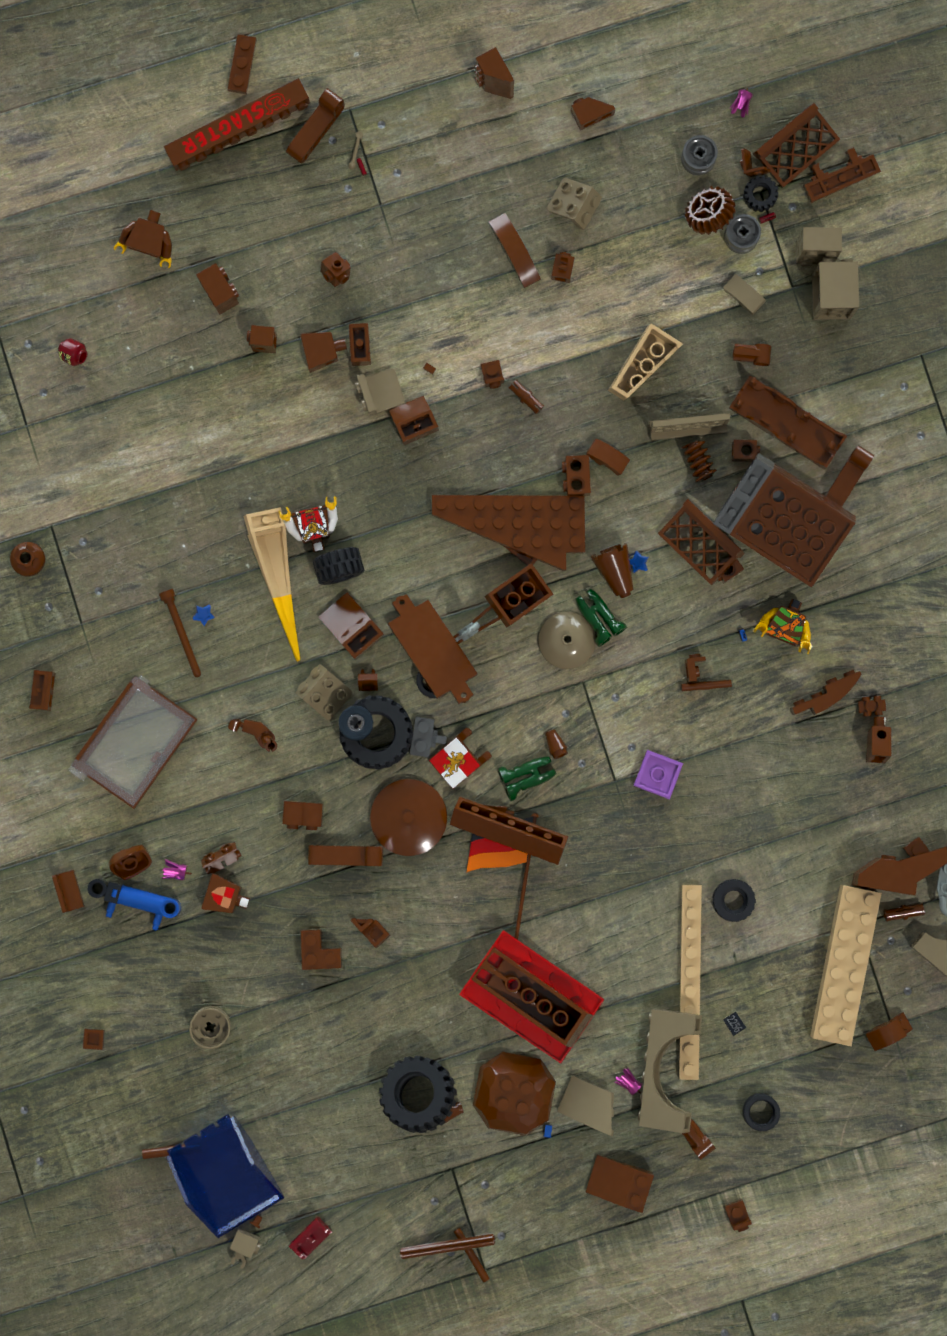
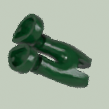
(590, 616)
(524, 769)

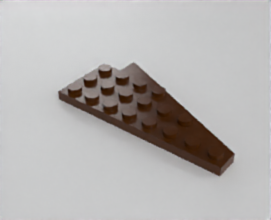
(527, 524)

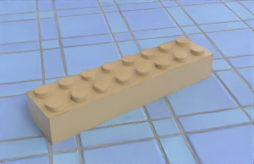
(845, 965)

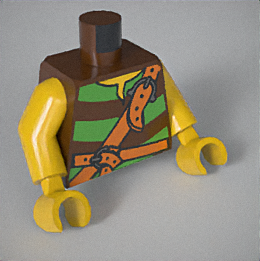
(787, 625)

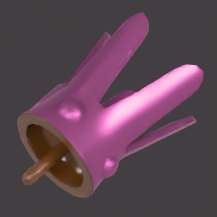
(742, 102)
(176, 871)
(629, 1082)

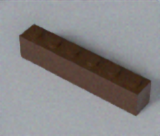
(508, 830)

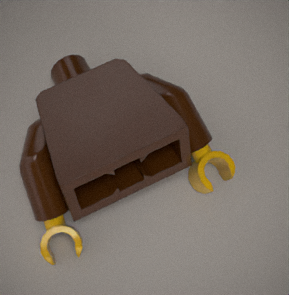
(147, 238)

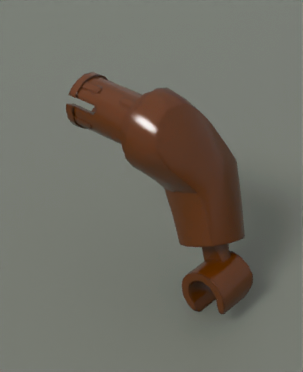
(261, 733)

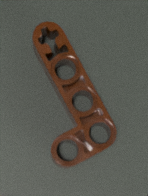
(316, 126)
(849, 475)
(345, 855)

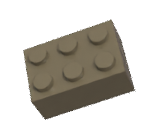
(818, 244)

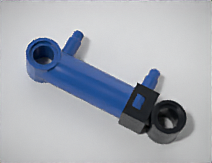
(118, 893)

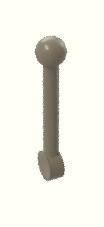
(359, 135)

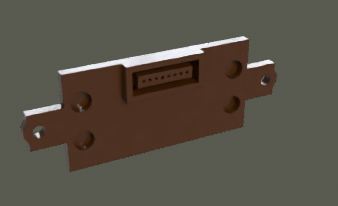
(432, 649)

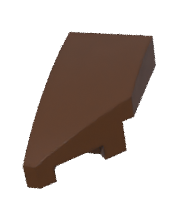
(372, 930)

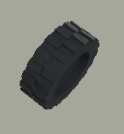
(748, 900)

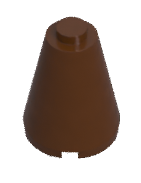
(615, 569)

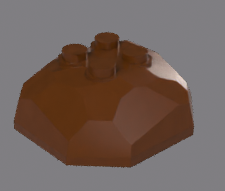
(514, 1093)

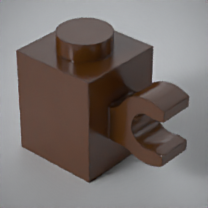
(562, 267)

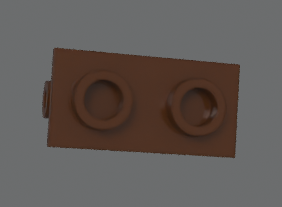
(212, 861)

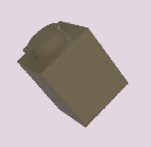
(245, 1245)

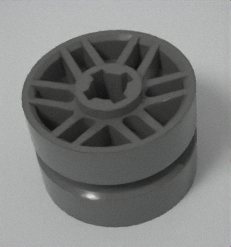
(705, 148)
(735, 240)

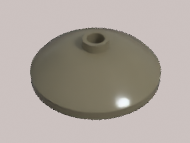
(564, 654)

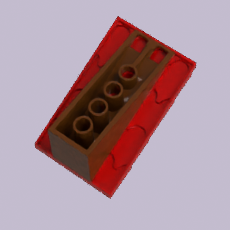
(518, 985)

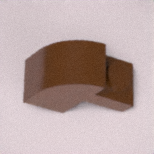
(889, 1032)

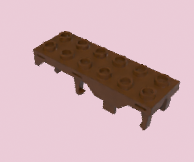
(787, 422)

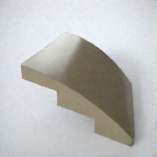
(588, 1105)

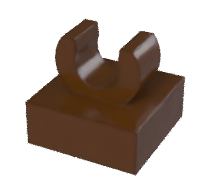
(367, 682)

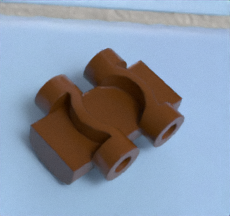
(867, 706)

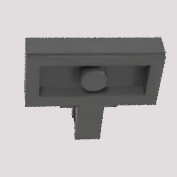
(425, 737)

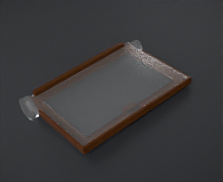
(133, 742)

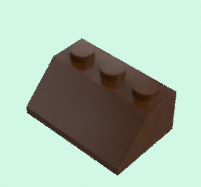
(493, 74)

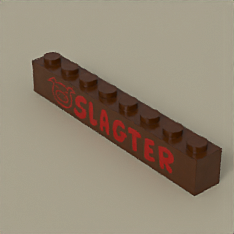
(237, 124)

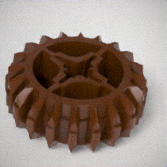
(706, 221)

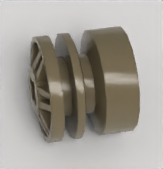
(205, 1037)

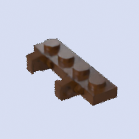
(855, 171)

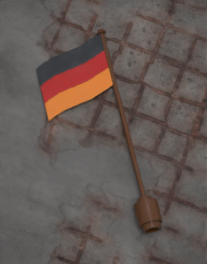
(490, 854)

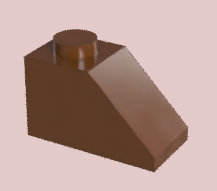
(590, 111)

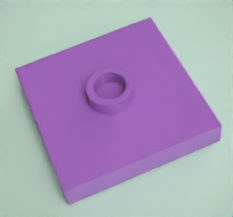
(658, 774)

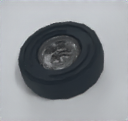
(349, 730)

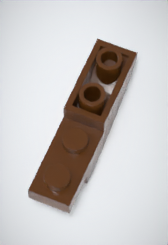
(834, 691)

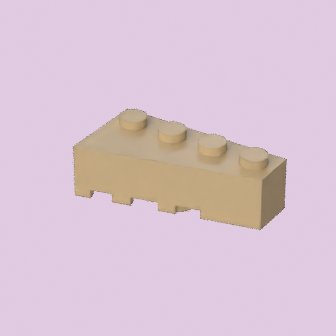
(646, 357)

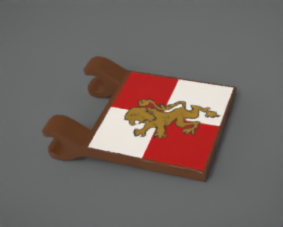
(456, 761)

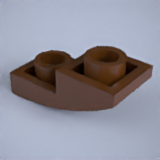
(609, 456)

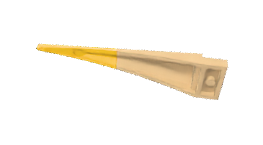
(269, 545)

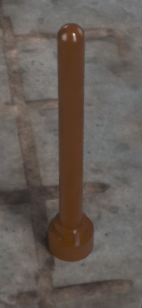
(168, 598)

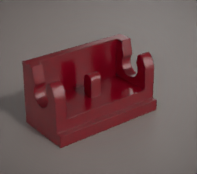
(310, 1238)

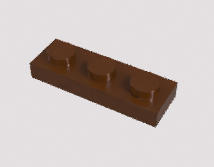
(242, 64)

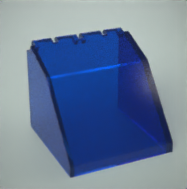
(223, 1176)

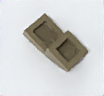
(744, 294)

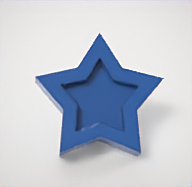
(638, 562)
(203, 614)

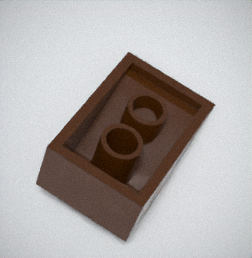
(620, 1183)

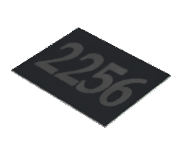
(734, 1023)

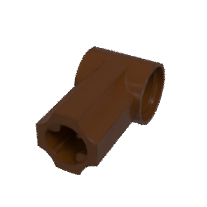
(757, 354)
(699, 1142)

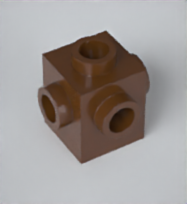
(335, 269)

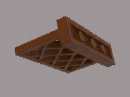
(784, 135)
(715, 533)

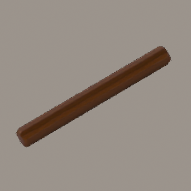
(447, 1246)

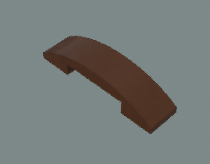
(515, 250)

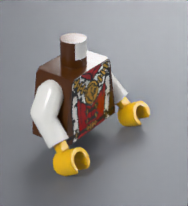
(312, 524)

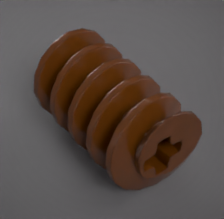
(699, 461)

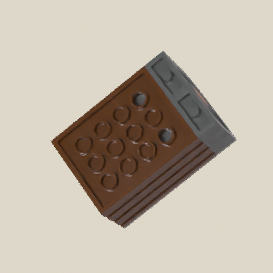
(785, 520)

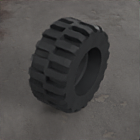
(402, 734)
(395, 1083)

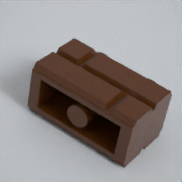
(359, 344)

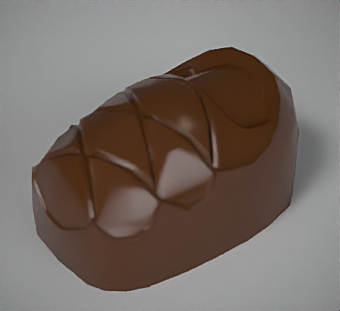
(130, 862)

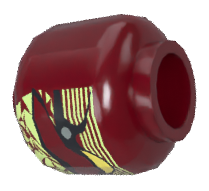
(72, 352)

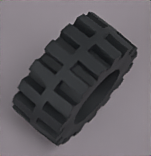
(760, 182)

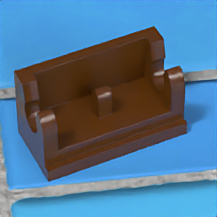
(42, 690)

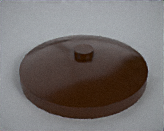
(408, 817)

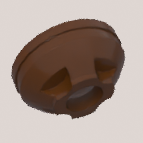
(36, 563)

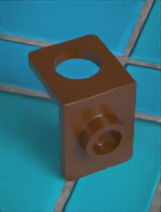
(746, 164)

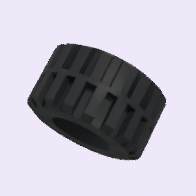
(338, 565)

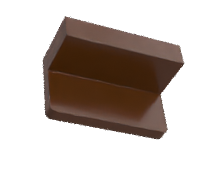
(68, 891)

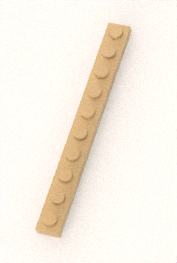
(690, 977)

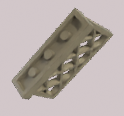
(689, 426)

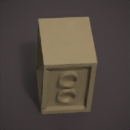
(835, 290)

